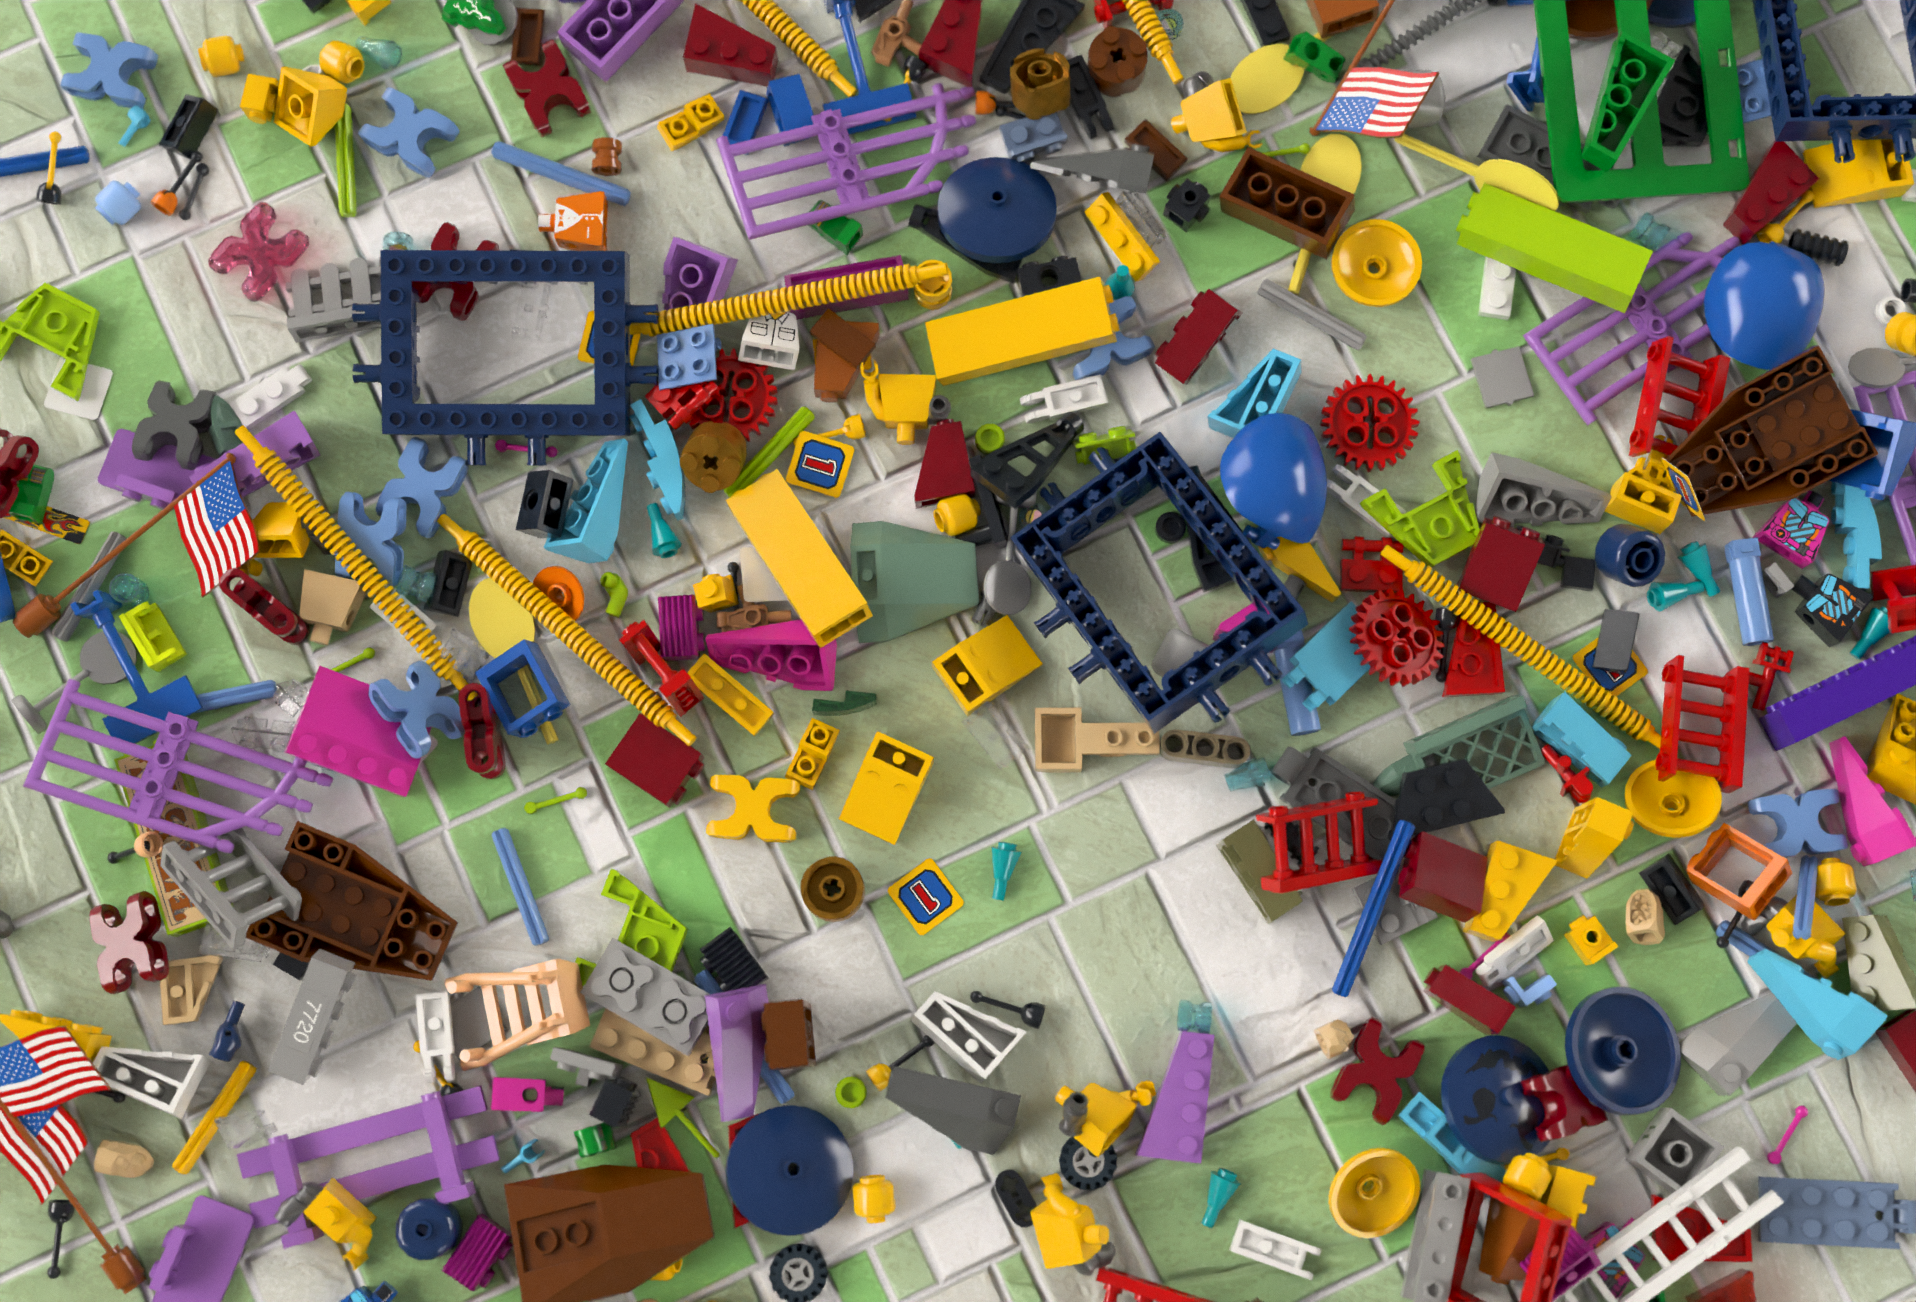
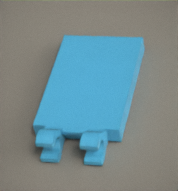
(1328, 661)

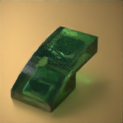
(853, 703)

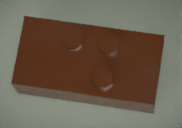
(1287, 203)
(788, 1035)

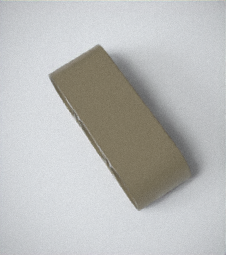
(1218, 743)

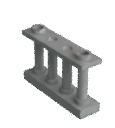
(217, 905)
(1435, 1237)

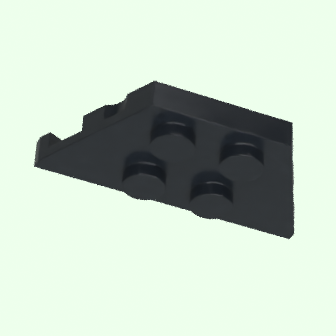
(1683, 103)
(1443, 797)

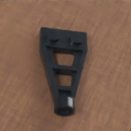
(1002, 271)
(1009, 483)
(1206, 566)

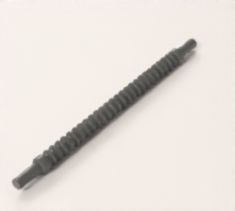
(1412, 36)

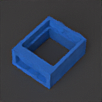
(508, 664)

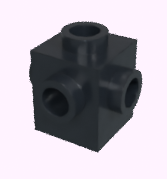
(1187, 204)

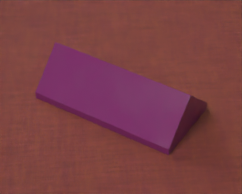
(843, 270)

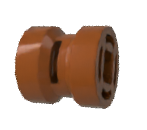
(606, 156)

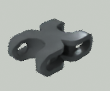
(173, 425)

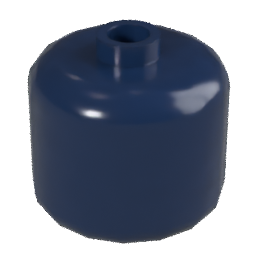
(1630, 555)
(432, 1241)

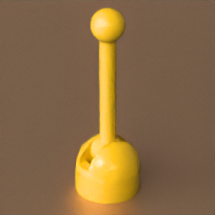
(1775, 232)
(852, 428)

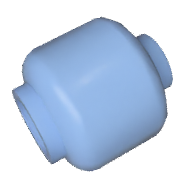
(118, 202)

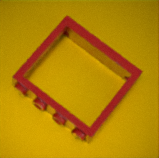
(1547, 1249)

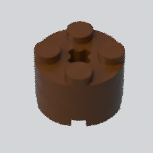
(1122, 46)

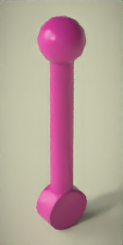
(501, 445)
(1468, 972)
(1774, 1156)

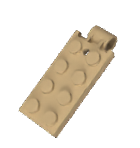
(637, 1047)

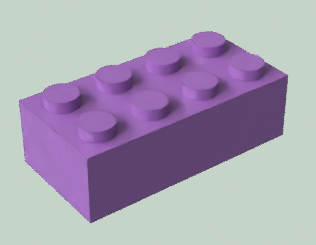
(611, 31)

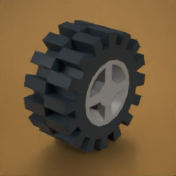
(1089, 1172)
(784, 1276)

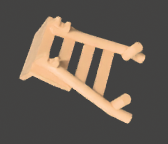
(566, 1003)

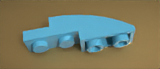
(665, 467)
(1862, 545)
(1433, 1128)

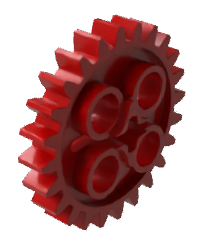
(755, 398)
(1396, 424)
(1396, 637)

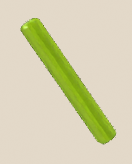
(345, 164)
(771, 450)

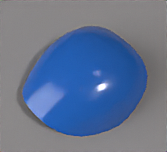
(1764, 303)
(1276, 479)

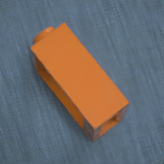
(1764, 887)

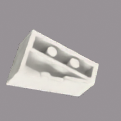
(966, 1035)
(153, 1078)

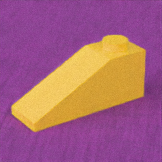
(1303, 563)

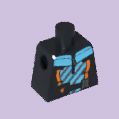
(1829, 606)

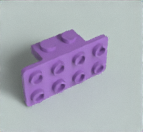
(153, 480)
(201, 1253)

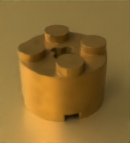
(1040, 83)
(714, 456)
(824, 873)

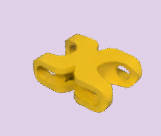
(753, 808)

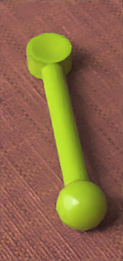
(1304, 149)
(368, 653)
(531, 807)

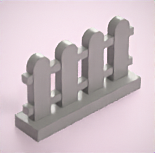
(335, 314)

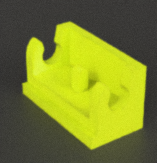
(152, 636)

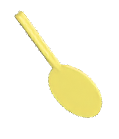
(1266, 79)
(1335, 162)
(1497, 172)
(498, 626)

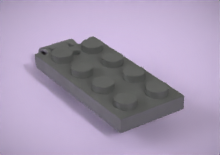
(1526, 141)
(1331, 784)

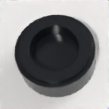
(1170, 527)

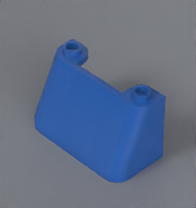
(1895, 445)

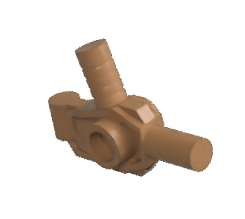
(895, 34)
(750, 616)

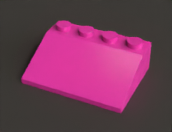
(349, 736)

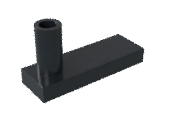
(995, 529)

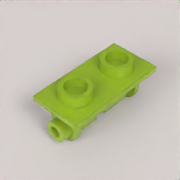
(1115, 441)

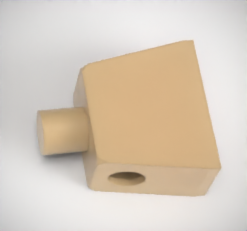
(329, 604)

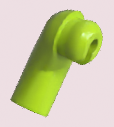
(617, 591)

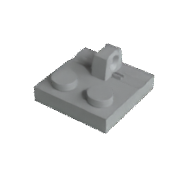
(1397, 914)
(589, 1066)

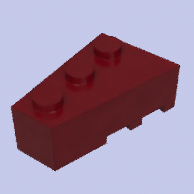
(727, 51)

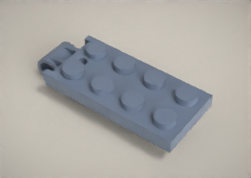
(1835, 1213)

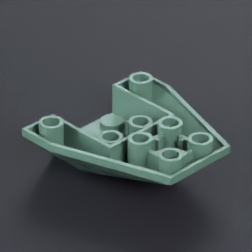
(910, 578)

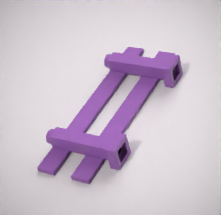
(445, 1161)

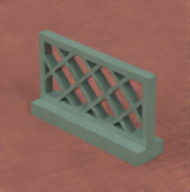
(1473, 725)

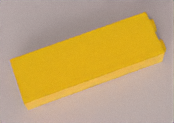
(1022, 331)
(799, 558)

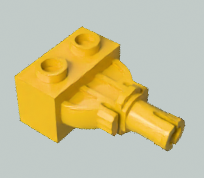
(1645, 494)

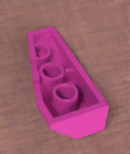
(779, 652)
(1869, 822)

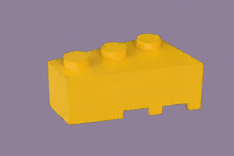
(1592, 836)
(1509, 885)
(1567, 1192)

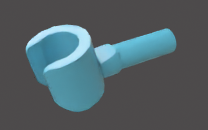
(139, 119)
(526, 1155)

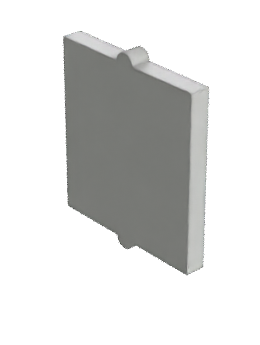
(1502, 377)
(470, 1022)

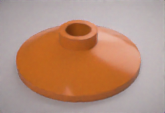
(554, 581)

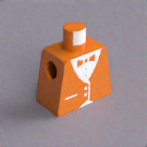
(578, 222)

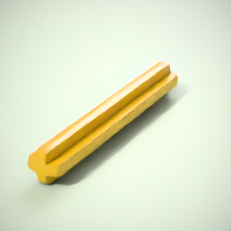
(219, 1108)

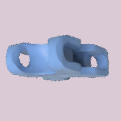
(109, 70)
(409, 132)
(1123, 351)
(424, 486)
(374, 537)
(417, 708)
(1799, 822)

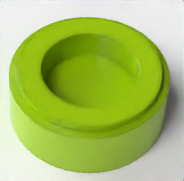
(989, 438)
(851, 1092)

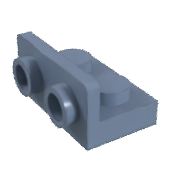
(1028, 137)

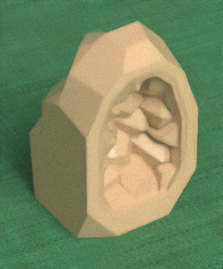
(1645, 918)
(1334, 1038)
(122, 1159)

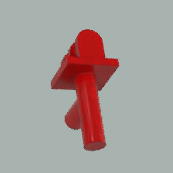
(1765, 681)
(1576, 784)

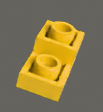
(691, 123)
(23, 559)
(812, 753)

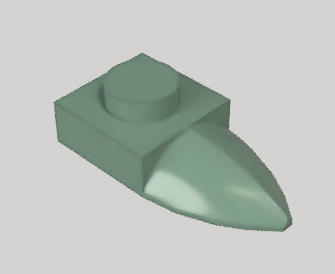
(223, 426)
(1390, 778)

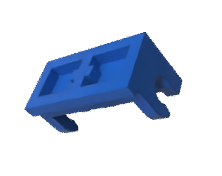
(789, 104)

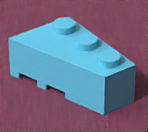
(1261, 393)
(1581, 738)

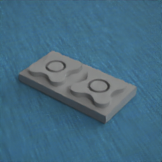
(648, 996)

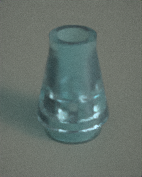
(380, 51)
(1249, 775)

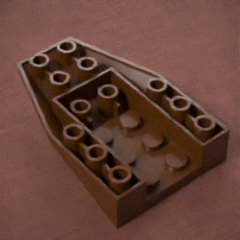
(1773, 438)
(603, 1229)

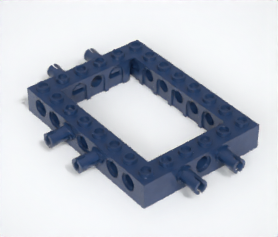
(1829, 117)
(477, 421)
(1099, 501)

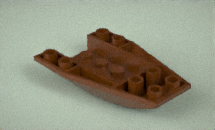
(354, 911)

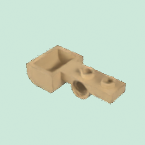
(1064, 739)

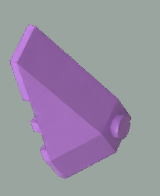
(695, 274)
(737, 1047)

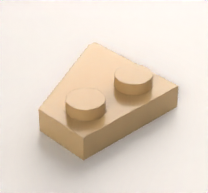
(187, 988)

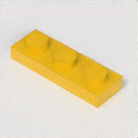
(1122, 236)
(730, 695)

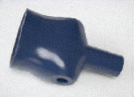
(228, 1042)

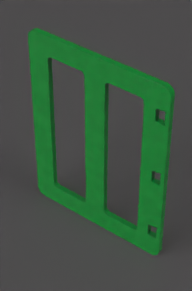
(1649, 173)

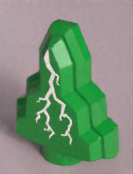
(473, 15)

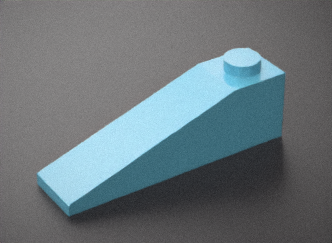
(595, 512)
(1826, 1016)

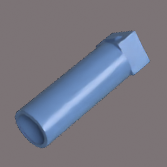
(1749, 591)
(1300, 719)

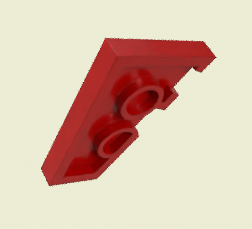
(1474, 663)
(656, 1148)
(1699, 1228)

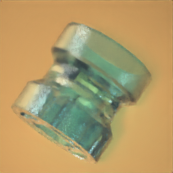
(1656, 234)
(415, 583)
(123, 587)
(1201, 1017)

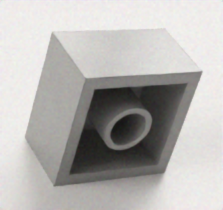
(1673, 1150)

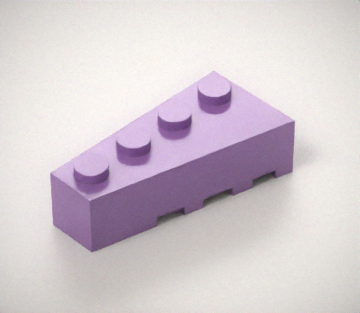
(285, 437)
(1180, 1107)

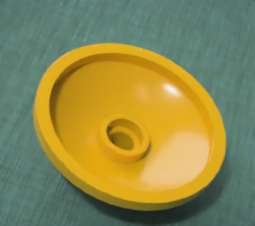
(1384, 247)
(1693, 797)
(1382, 1202)

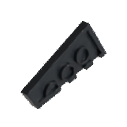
(1033, 26)

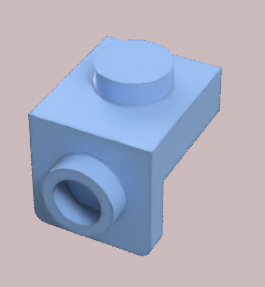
(1536, 991)

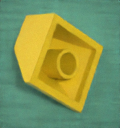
(308, 104)

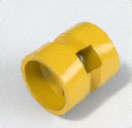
(933, 292)
(1901, 333)

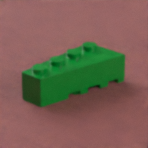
(1625, 93)

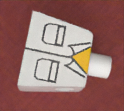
(771, 341)

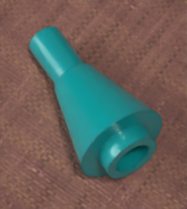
(1121, 283)
(663, 538)
(1697, 560)
(1665, 594)
(1873, 631)
(1004, 862)
(1221, 1188)

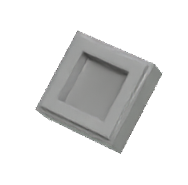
(1776, 580)

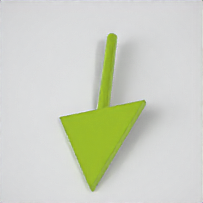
(669, 1103)

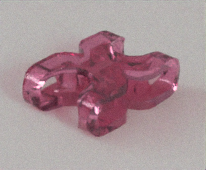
(258, 251)

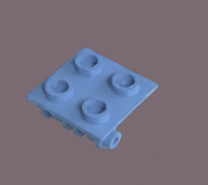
(1753, 91)
(687, 356)

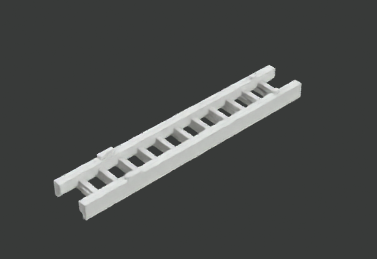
(1666, 1211)

